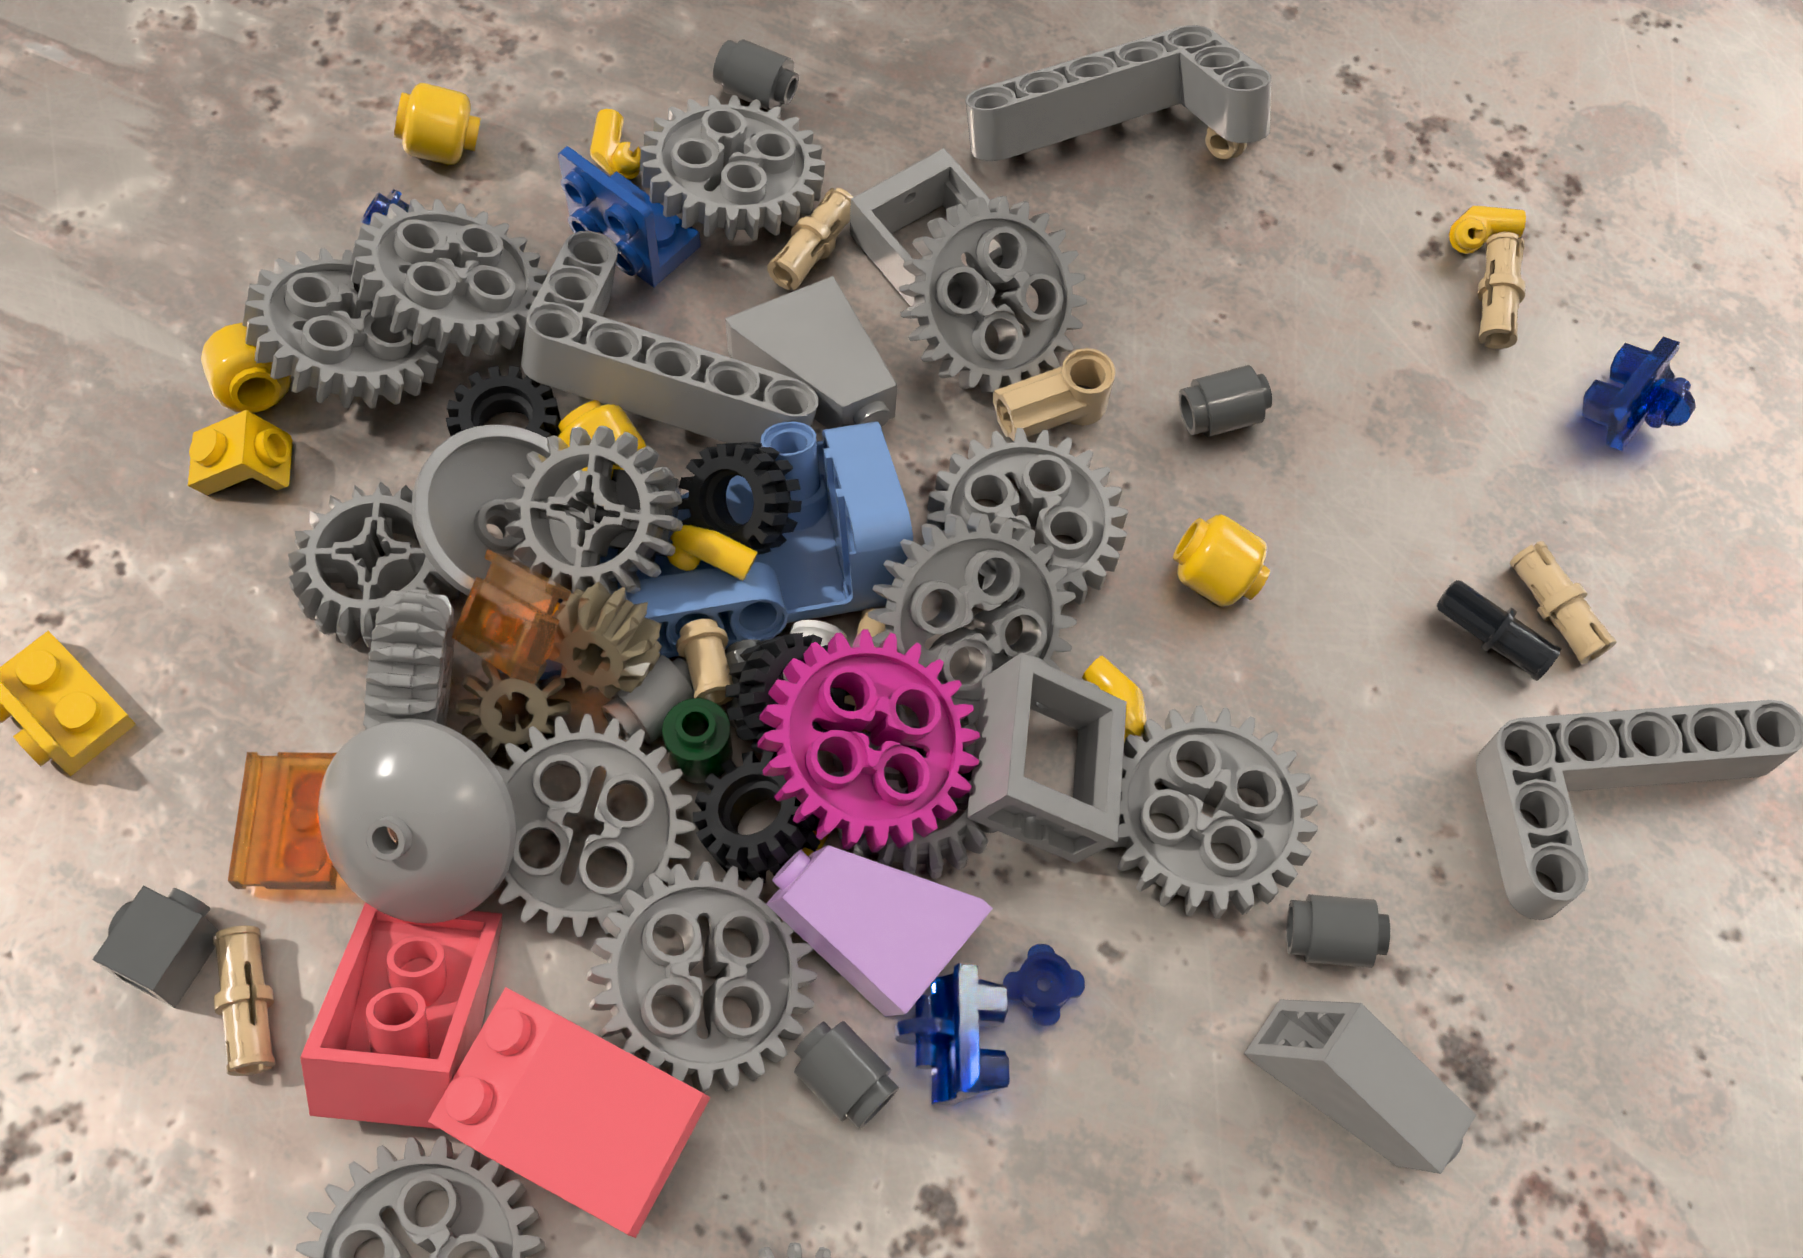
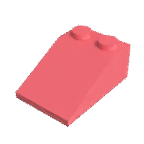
(399, 1017)
(570, 1111)

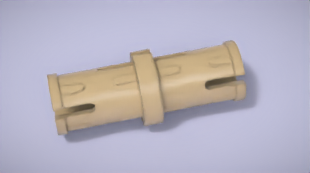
(811, 239)
(1501, 290)
(1562, 602)
(243, 1001)

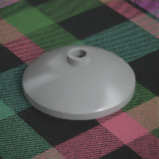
(466, 489)
(440, 802)

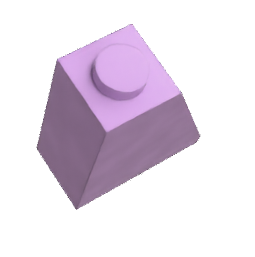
(875, 922)

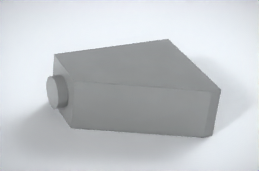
(823, 344)
(1363, 1081)

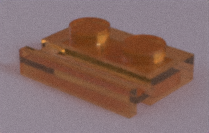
(511, 617)
(279, 826)

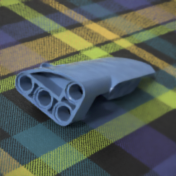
(828, 565)

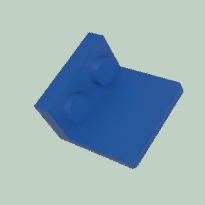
(623, 212)

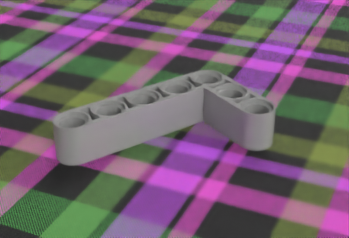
(1120, 84)
(641, 371)
(1612, 762)

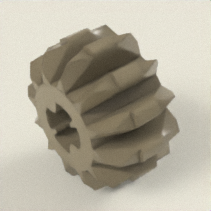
(605, 640)
(491, 711)

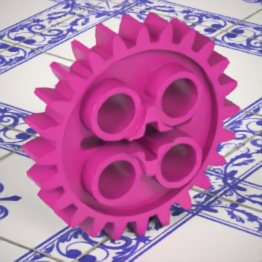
(862, 798)

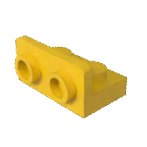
(58, 706)

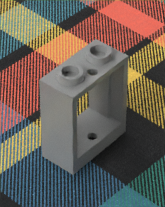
(904, 199)
(1026, 808)

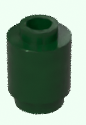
(697, 739)

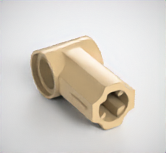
(1055, 395)

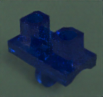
(1647, 394)
(948, 1035)

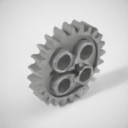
(732, 167)
(1027, 260)
(446, 276)
(325, 336)
(1076, 508)
(951, 566)
(1231, 761)
(642, 842)
(641, 971)
(476, 1216)

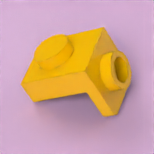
(239, 450)

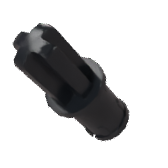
(1498, 629)

